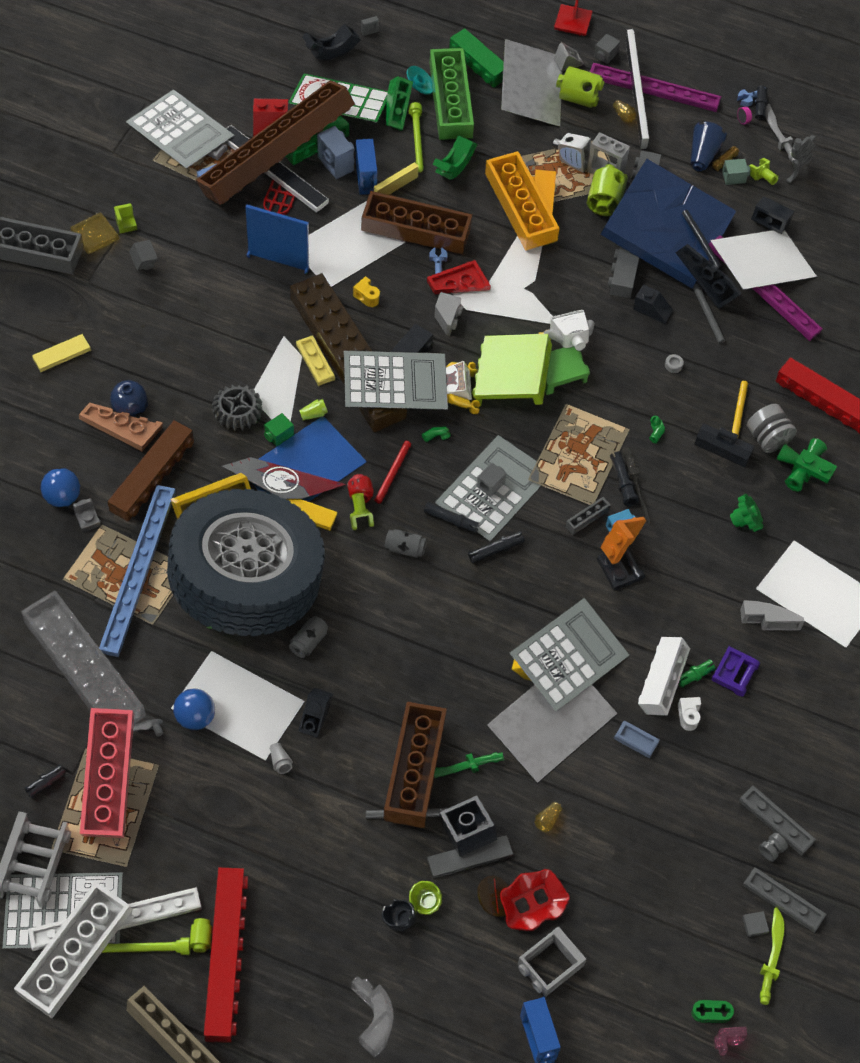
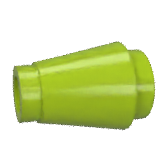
(314, 410)

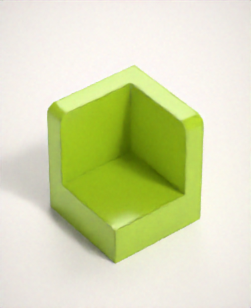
(125, 218)

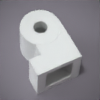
(688, 712)

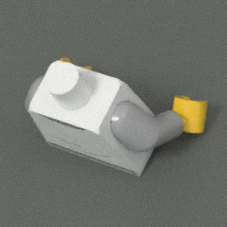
(570, 329)

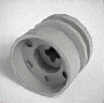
(771, 428)

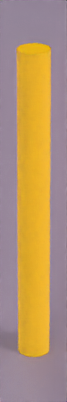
(739, 408)

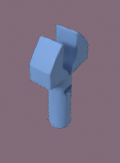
(747, 97)
(438, 260)

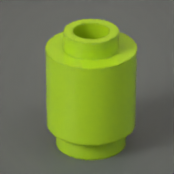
(201, 935)

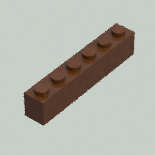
(151, 471)

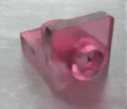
(732, 1035)

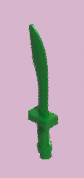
(470, 763)

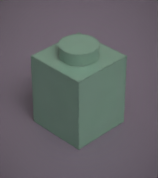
(735, 171)

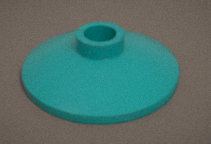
(420, 78)

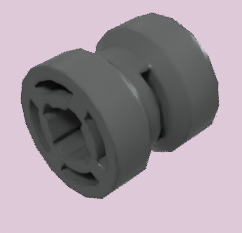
(774, 846)

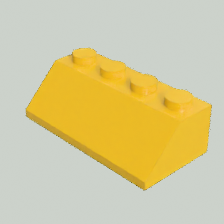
(183, 501)

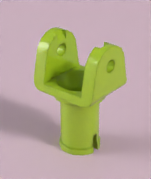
(763, 171)
(360, 511)

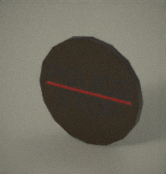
(489, 895)

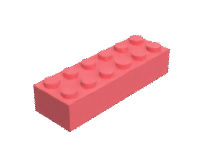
(107, 773)

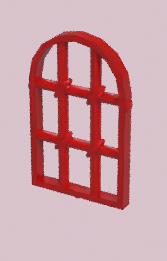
(272, 202)

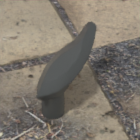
(150, 724)

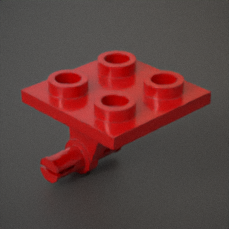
(573, 19)

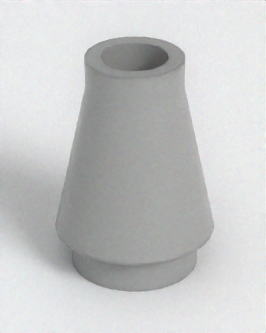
(281, 761)

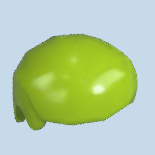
(425, 897)

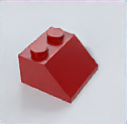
(266, 112)

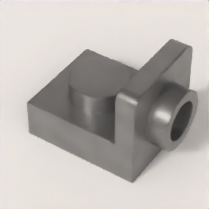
(86, 515)

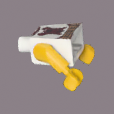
(459, 385)

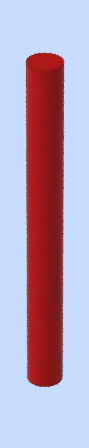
(391, 474)

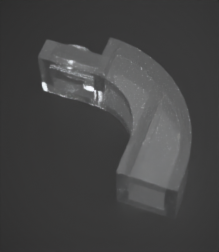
(379, 1032)

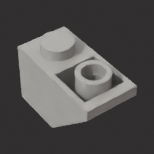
(447, 310)

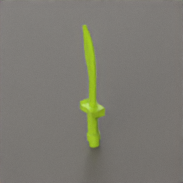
(769, 971)

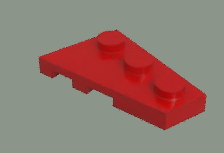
(461, 278)

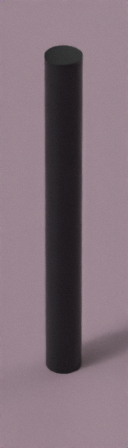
(701, 239)

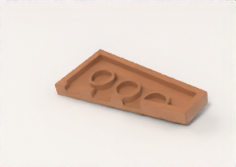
(131, 430)

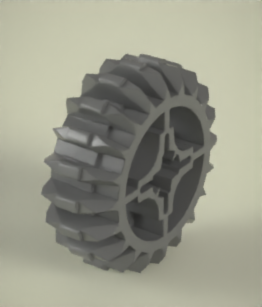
(240, 412)

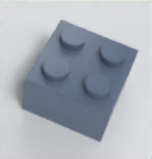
(336, 152)

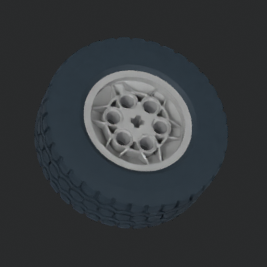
(245, 562)

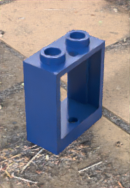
(366, 166)
(540, 1031)

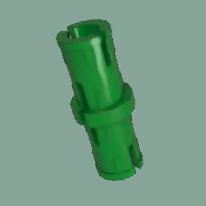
(696, 673)

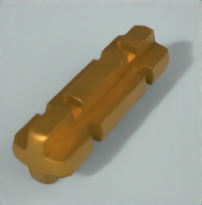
(728, 155)

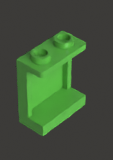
(565, 367)

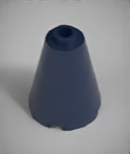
(705, 144)

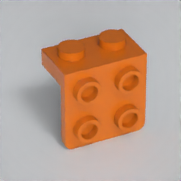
(620, 537)

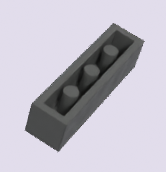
(588, 515)

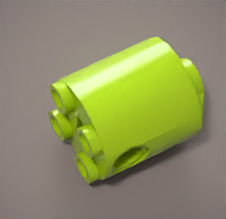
(574, 83)
(606, 190)

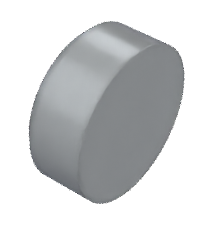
(674, 363)

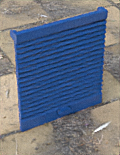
(277, 237)

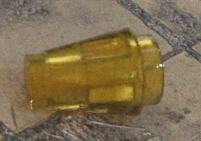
(625, 111)
(546, 819)

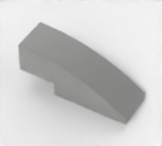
(770, 616)

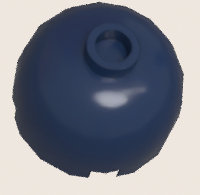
(129, 398)

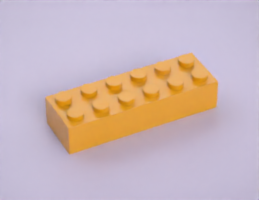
(522, 200)

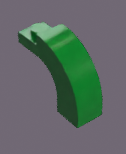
(457, 158)

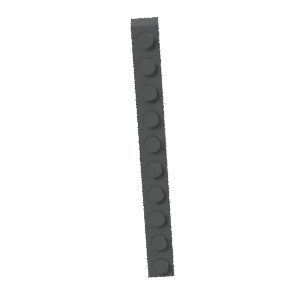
(626, 264)

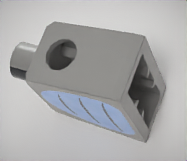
(574, 150)

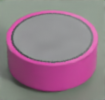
(744, 115)

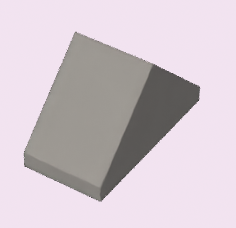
(567, 56)

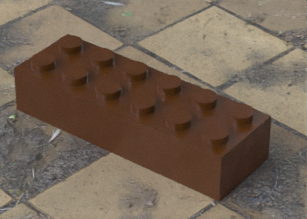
(416, 222)
(415, 765)

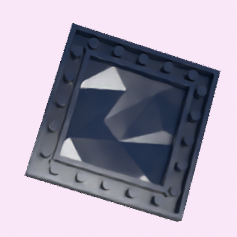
(652, 221)

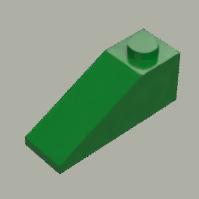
(397, 102)

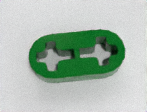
(712, 1017)

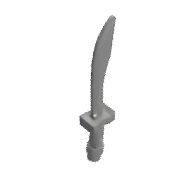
(783, 142)

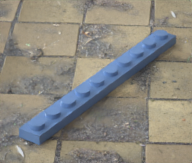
(137, 571)

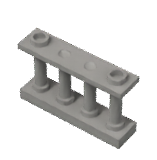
(16, 845)

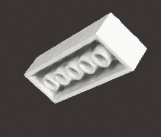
(73, 949)

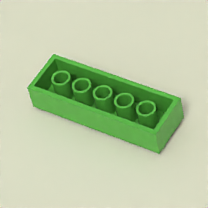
(451, 93)

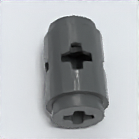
(413, 544)
(303, 645)

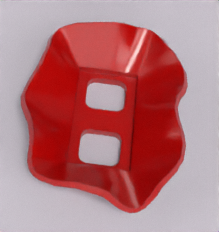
(524, 887)

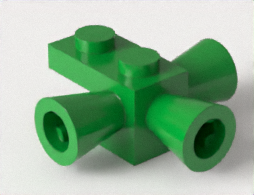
(806, 464)

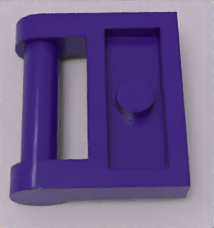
(730, 667)

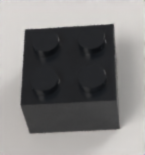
(468, 826)

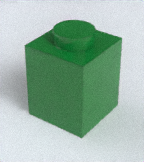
(278, 429)

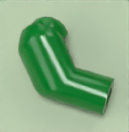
(658, 429)
(436, 431)

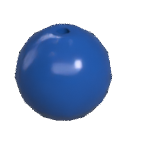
(60, 487)
(194, 709)

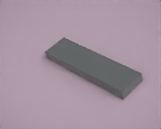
(777, 820)
(450, 862)
(784, 900)

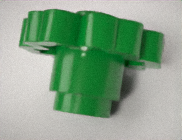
(747, 514)

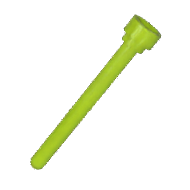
(415, 111)
(180, 946)

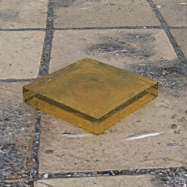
(95, 232)

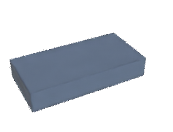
(636, 739)

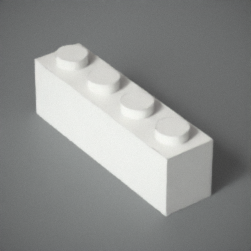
(664, 676)

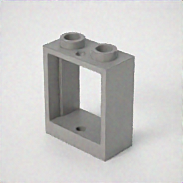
(603, 143)
(565, 946)

